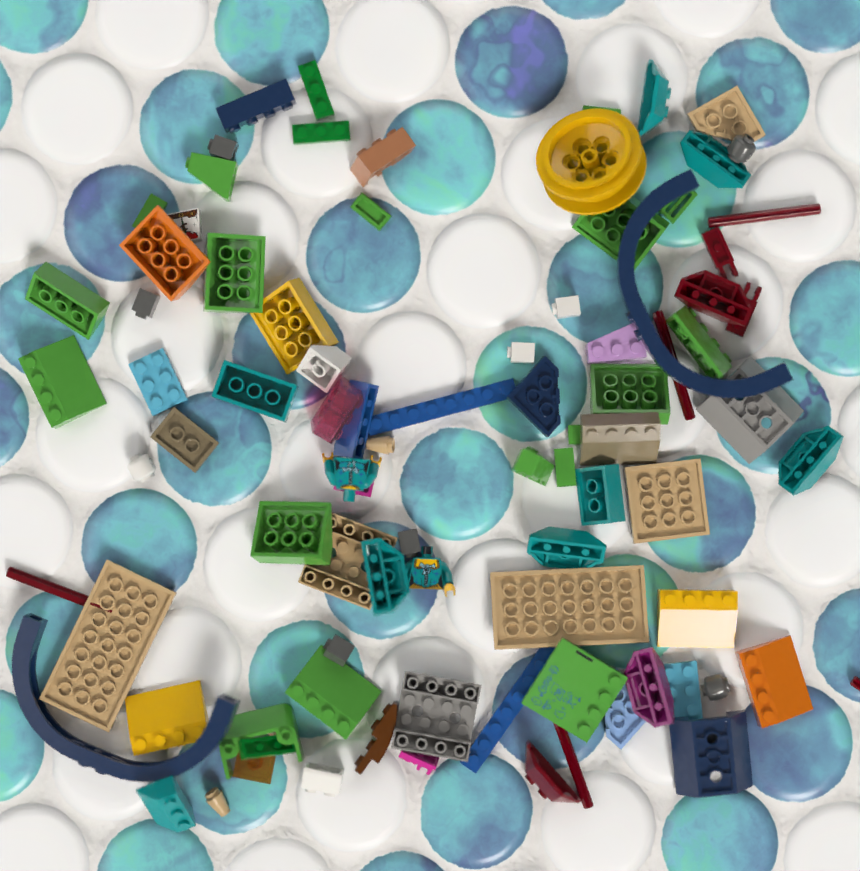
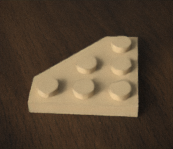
(726, 117)

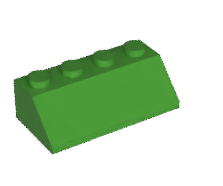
(66, 300)

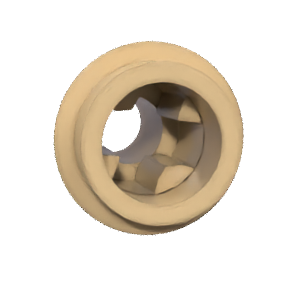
(381, 445)
(217, 801)

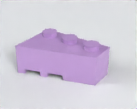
(616, 346)

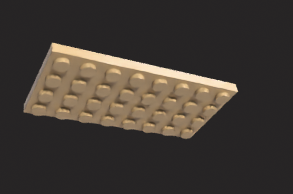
(571, 603)
(108, 647)

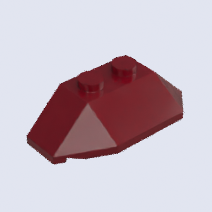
(714, 297)
(546, 777)

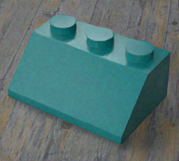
(600, 495)
(168, 804)

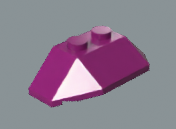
(649, 688)

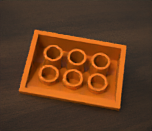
(165, 254)
(774, 681)

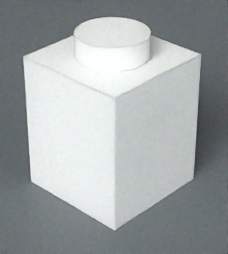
(566, 307)
(521, 352)

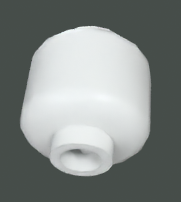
(141, 467)

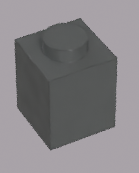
(222, 148)
(145, 304)
(409, 542)
(338, 650)

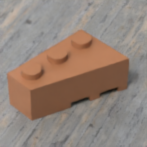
(381, 155)

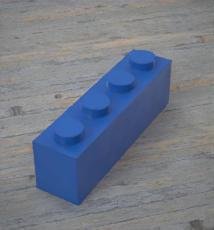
(355, 434)

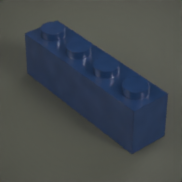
(255, 106)

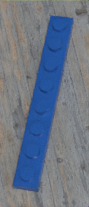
(441, 407)
(505, 712)

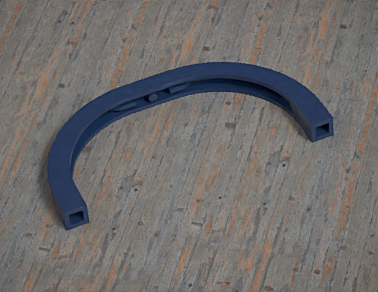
(645, 330)
(86, 754)

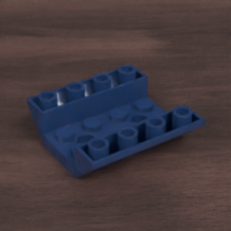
(697, 758)

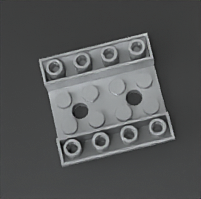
(741, 420)
(433, 731)

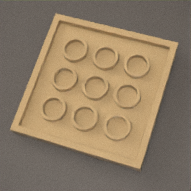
(666, 501)

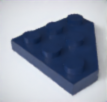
(539, 396)

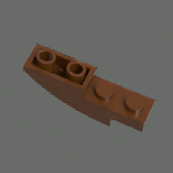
(383, 732)

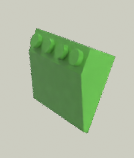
(607, 229)
(235, 273)
(698, 343)
(62, 381)
(629, 389)
(293, 533)
(333, 693)

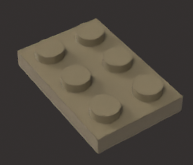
(184, 440)

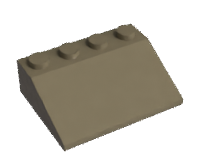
(619, 438)

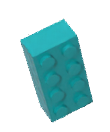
(255, 391)

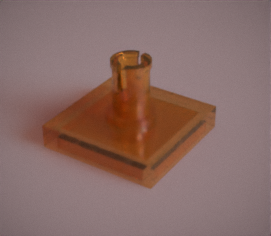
(255, 769)

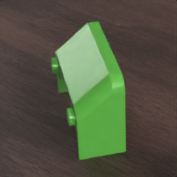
(270, 719)

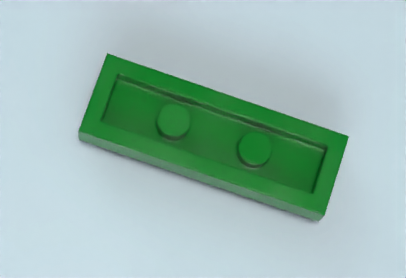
(316, 90)
(321, 132)
(263, 747)

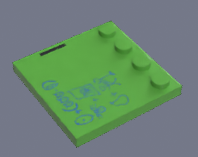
(574, 689)

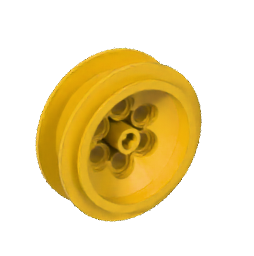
(591, 161)

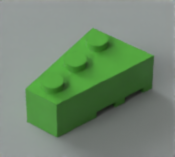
(533, 466)

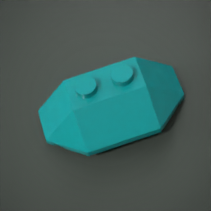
(653, 99)
(712, 162)
(808, 459)
(565, 548)
(385, 575)

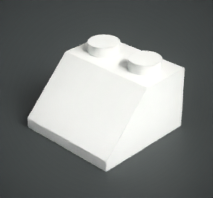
(323, 365)
(322, 779)

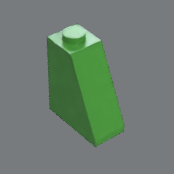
(214, 173)

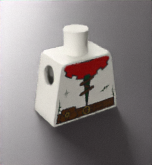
(189, 222)

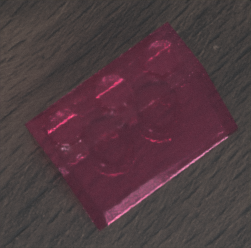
(336, 410)

